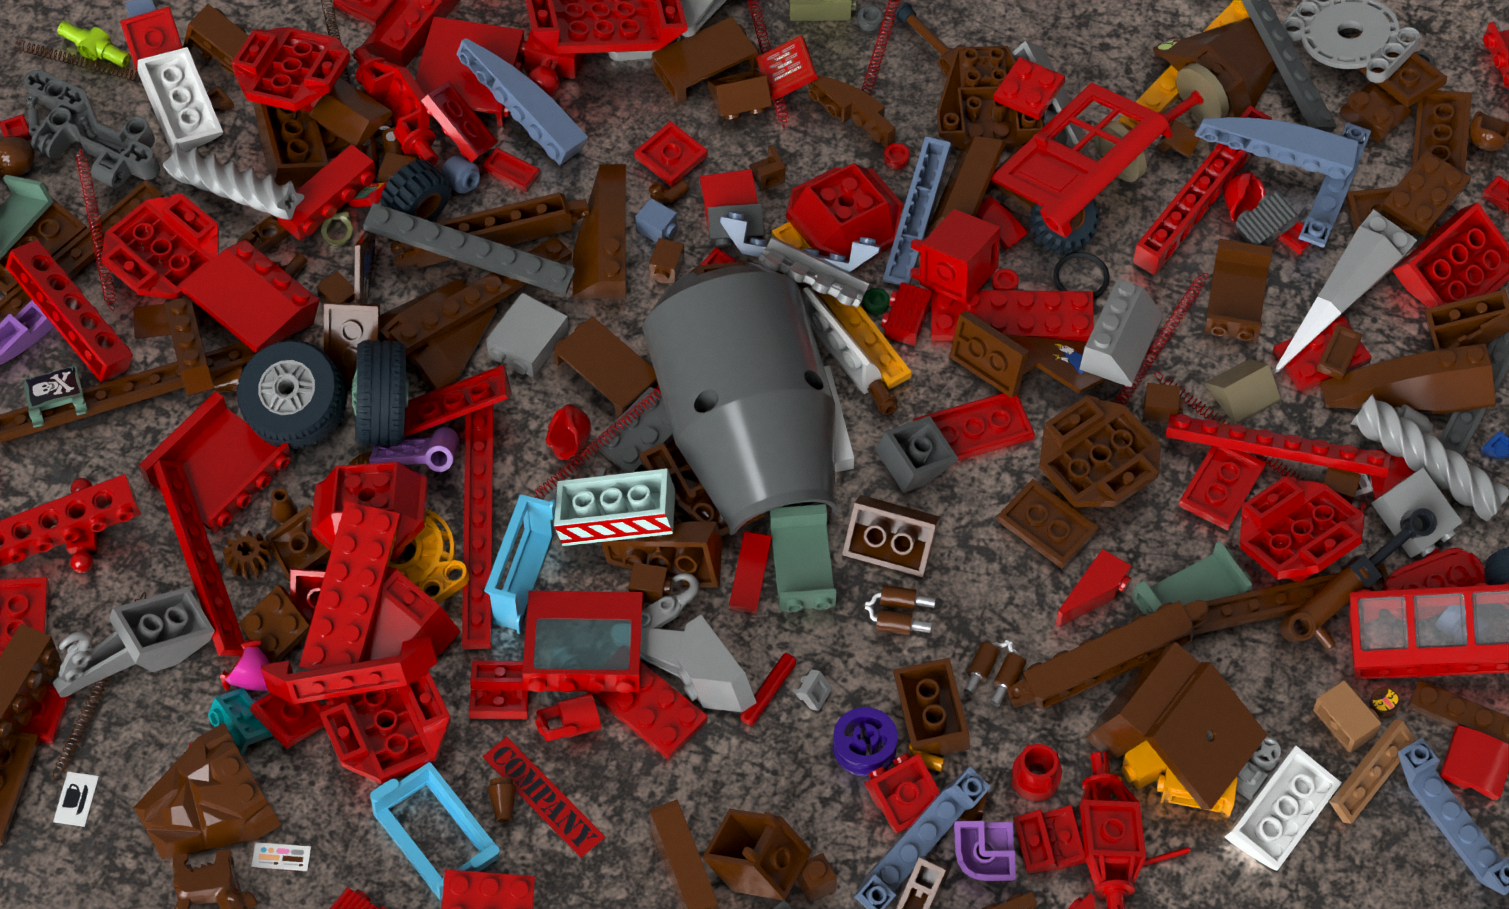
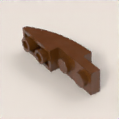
(850, 102)

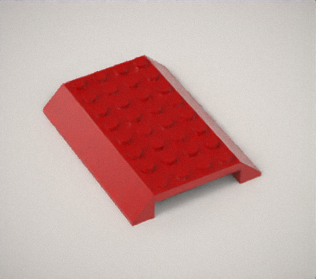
(606, 24)

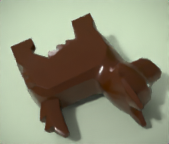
(210, 883)

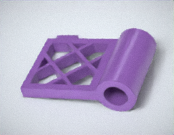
(434, 451)

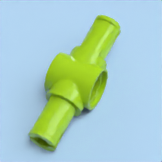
(94, 44)

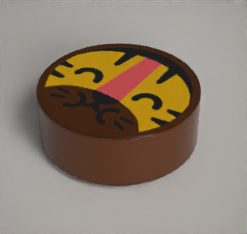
(1384, 702)

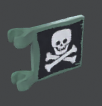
(53, 391)

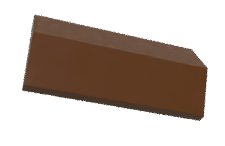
(350, 113)
(1443, 127)
(969, 178)

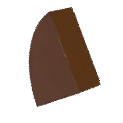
(220, 100)

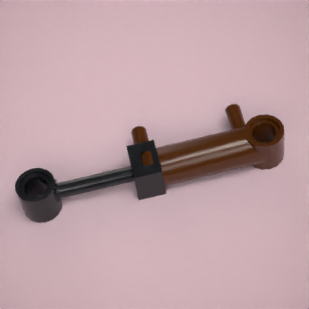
(1355, 575)

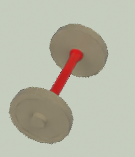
(1200, 95)

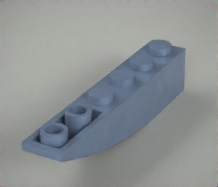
(526, 102)
(1284, 142)

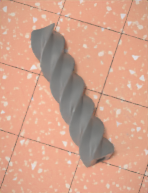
(230, 183)
(1421, 450)

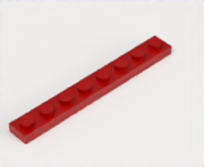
(1278, 445)
(199, 557)

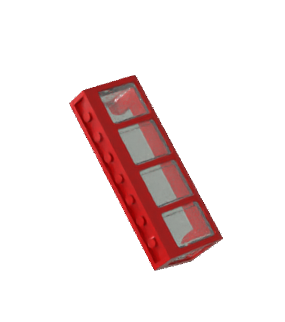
(1430, 631)

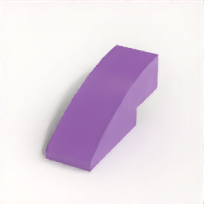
(22, 331)

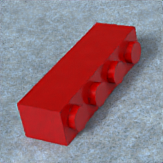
(330, 191)

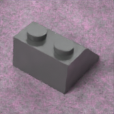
(915, 453)

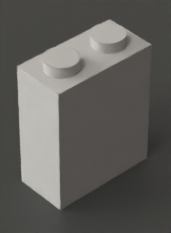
(527, 335)
(1415, 493)

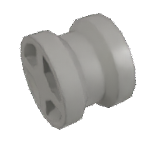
(1270, 749)

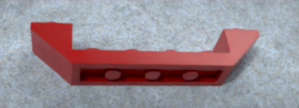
(349, 679)

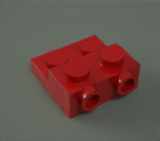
(902, 790)

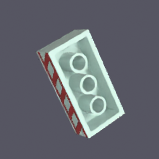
(614, 507)

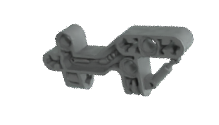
(75, 120)

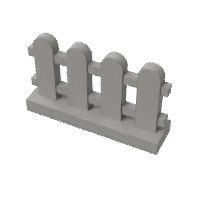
(814, 271)

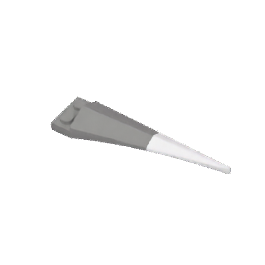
(1366, 260)

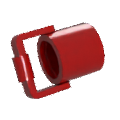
(577, 716)

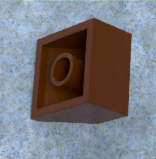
(740, 93)

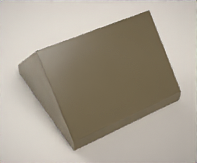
(1244, 390)

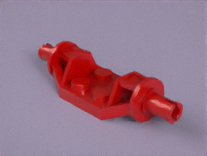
(399, 92)
(1111, 833)

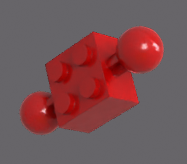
(547, 65)

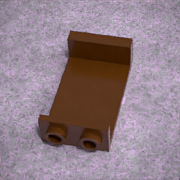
(703, 56)
(1238, 290)
(606, 364)

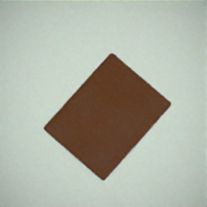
(150, 321)

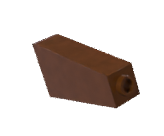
(681, 857)

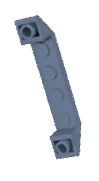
(1332, 194)
(738, 230)
(1452, 819)
(921, 836)

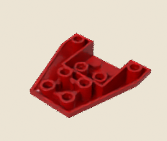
(406, 615)

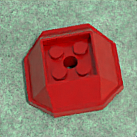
(289, 67)
(842, 208)
(156, 226)
(375, 485)
(1299, 528)
(389, 752)

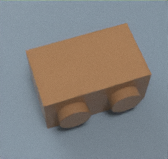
(1347, 716)

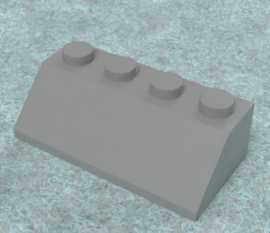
(1122, 334)

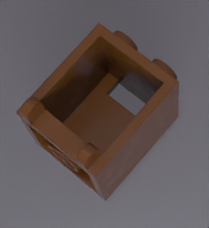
(757, 854)

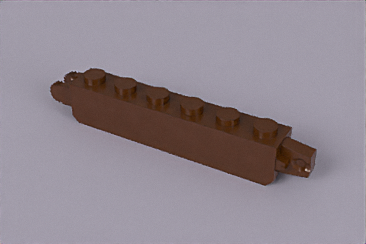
(504, 225)
(1108, 655)

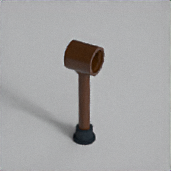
(908, 16)

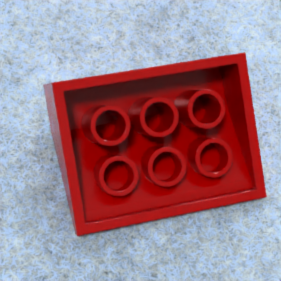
(1457, 260)
(252, 296)

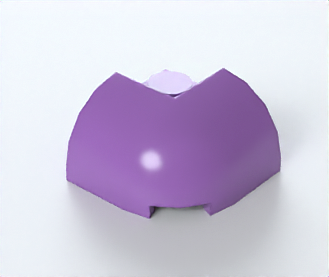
(985, 850)

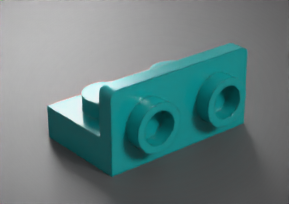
(234, 711)

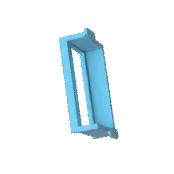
(512, 601)
(396, 791)

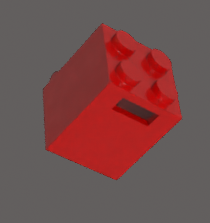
(958, 256)

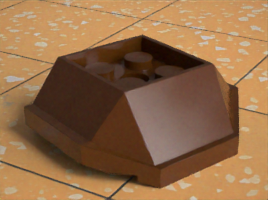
(1103, 431)

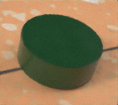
(876, 301)

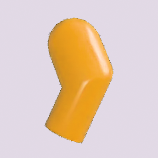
(932, 762)

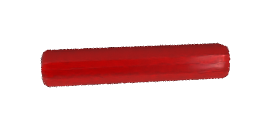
(769, 688)

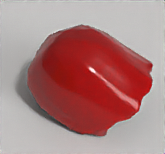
(1243, 194)
(568, 431)

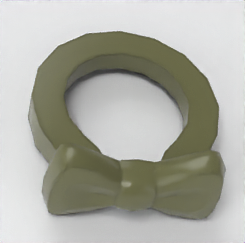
(344, 217)

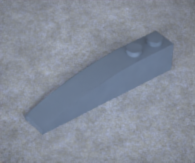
(918, 209)

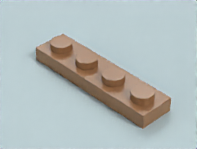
(1371, 772)

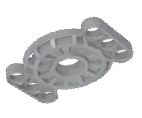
(1368, 50)

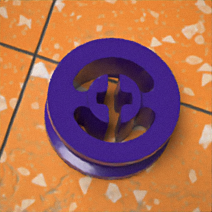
(878, 732)

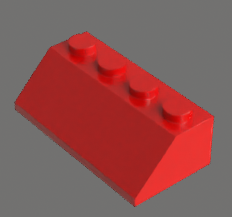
(406, 29)

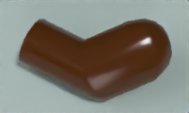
(670, 195)
(294, 266)

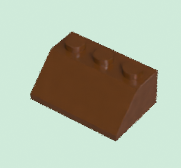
(891, 535)
(932, 707)

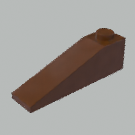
(690, 549)

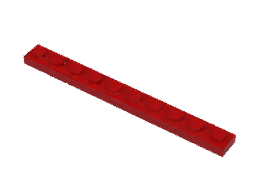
(478, 528)

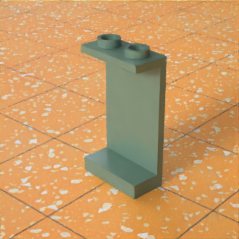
(21, 209)
(802, 558)
(1204, 580)

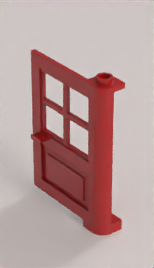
(1063, 177)

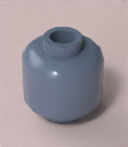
(461, 173)

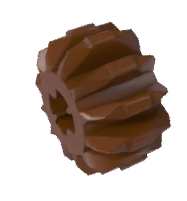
(257, 554)

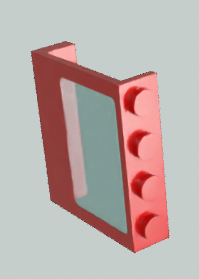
(583, 641)

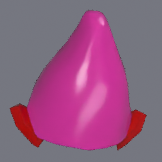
(247, 670)

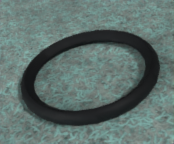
(1083, 255)

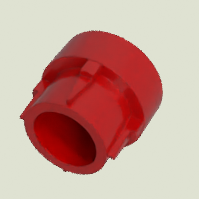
(1034, 786)

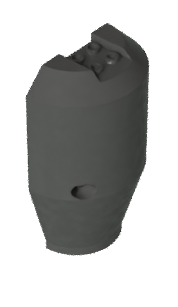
(745, 389)

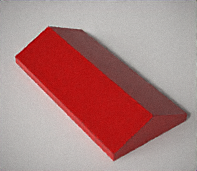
(456, 400)

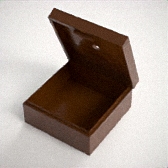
(1173, 707)

